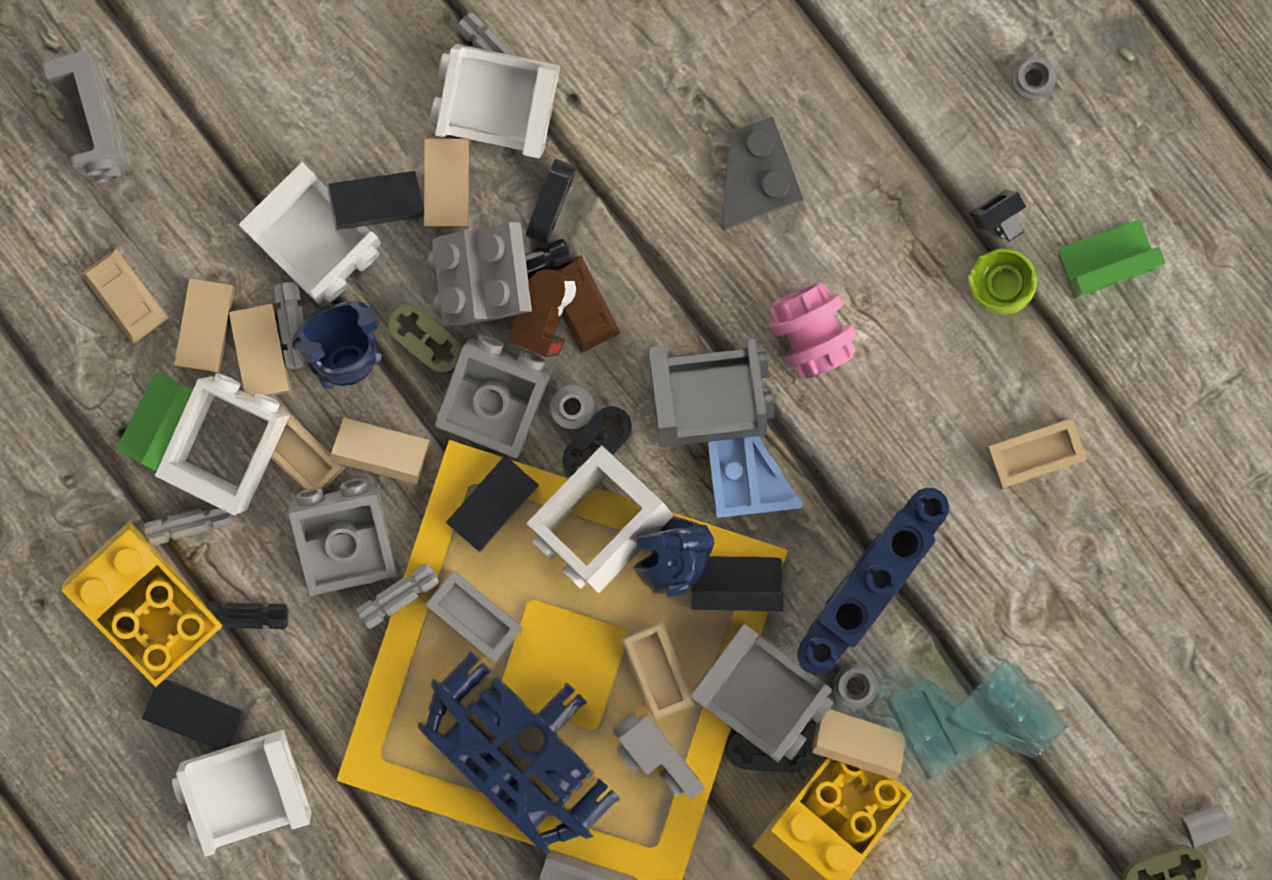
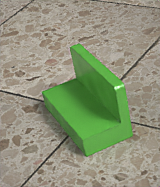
(1109, 258)
(155, 421)

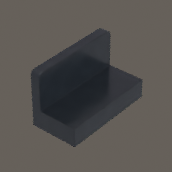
(739, 584)

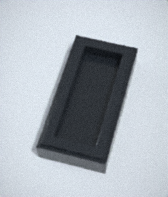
(375, 200)
(492, 503)
(193, 714)

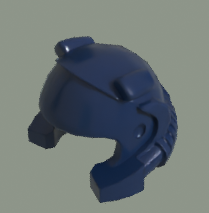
(339, 343)
(676, 557)

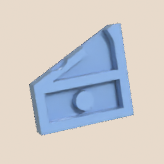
(747, 479)

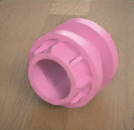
(812, 330)

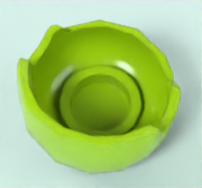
(1003, 281)

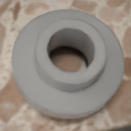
(1042, 68)
(576, 421)
(869, 686)

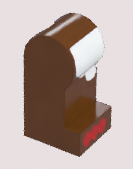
(536, 329)

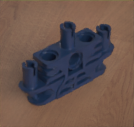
(873, 581)
(497, 773)

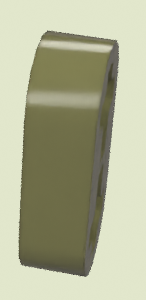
(432, 331)
(1166, 860)

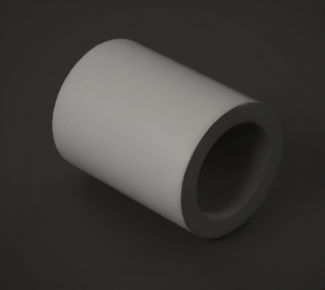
(1206, 825)

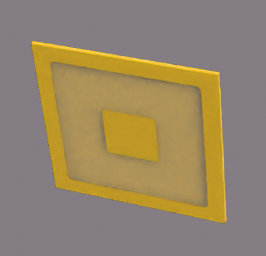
(564, 639)

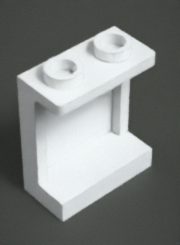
(495, 98)
(301, 236)
(241, 792)

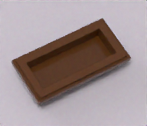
(587, 313)

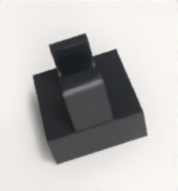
(1000, 214)

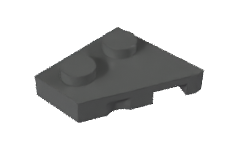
(757, 175)

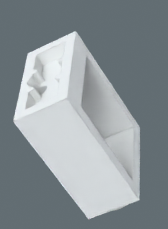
(201, 483)
(624, 546)

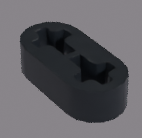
(551, 201)
(593, 430)
(764, 762)

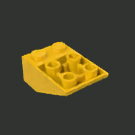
(141, 604)
(831, 822)

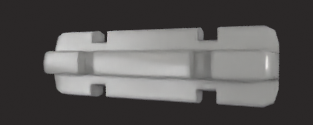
(473, 30)
(290, 318)
(186, 524)
(397, 596)

